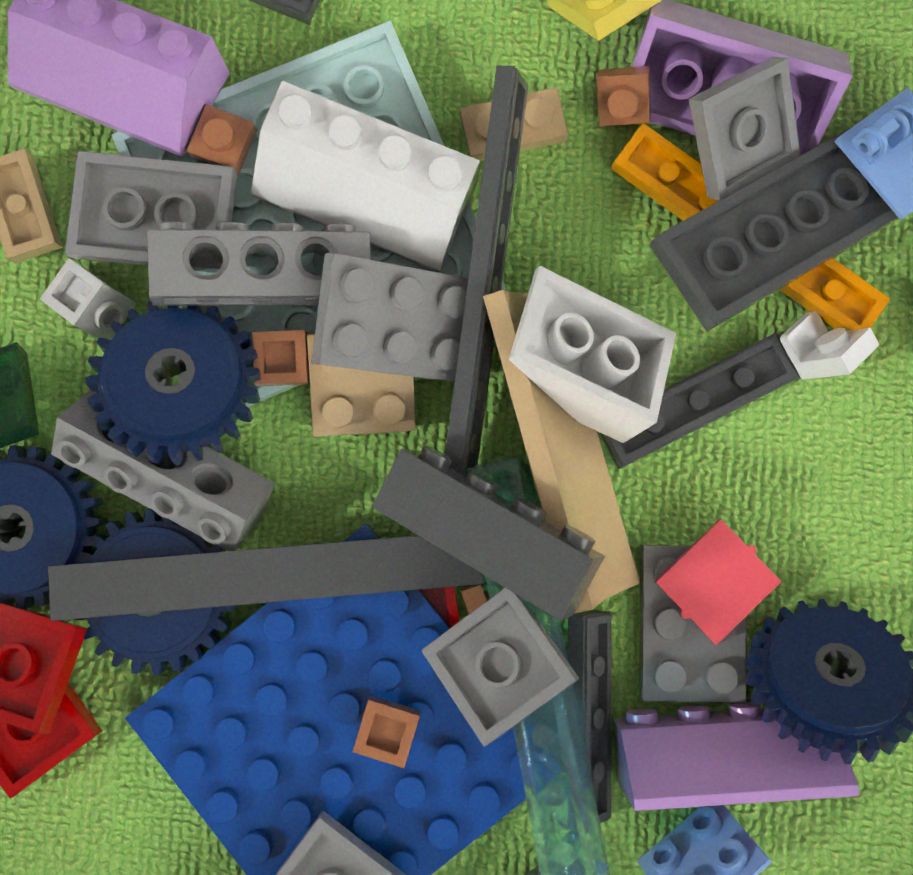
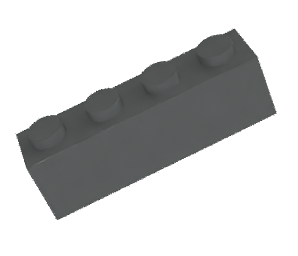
(489, 532)

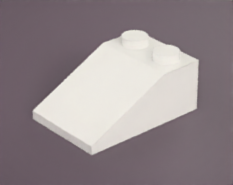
(592, 356)

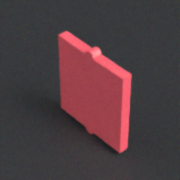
(717, 581)

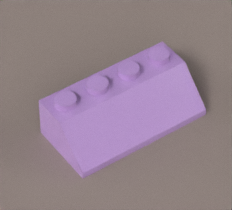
(700, 49)
(115, 66)
(719, 760)

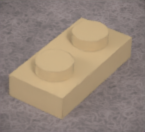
(542, 123)
(25, 214)

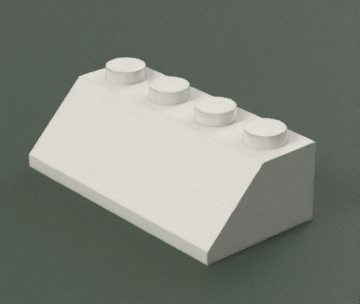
(362, 173)

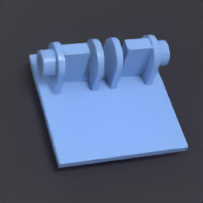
(884, 151)
(706, 844)

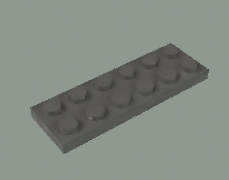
(770, 233)

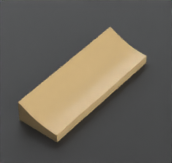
(564, 462)

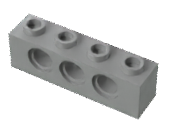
(177, 243)
(205, 496)

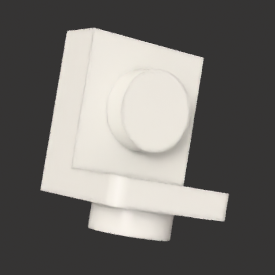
(86, 300)
(826, 353)

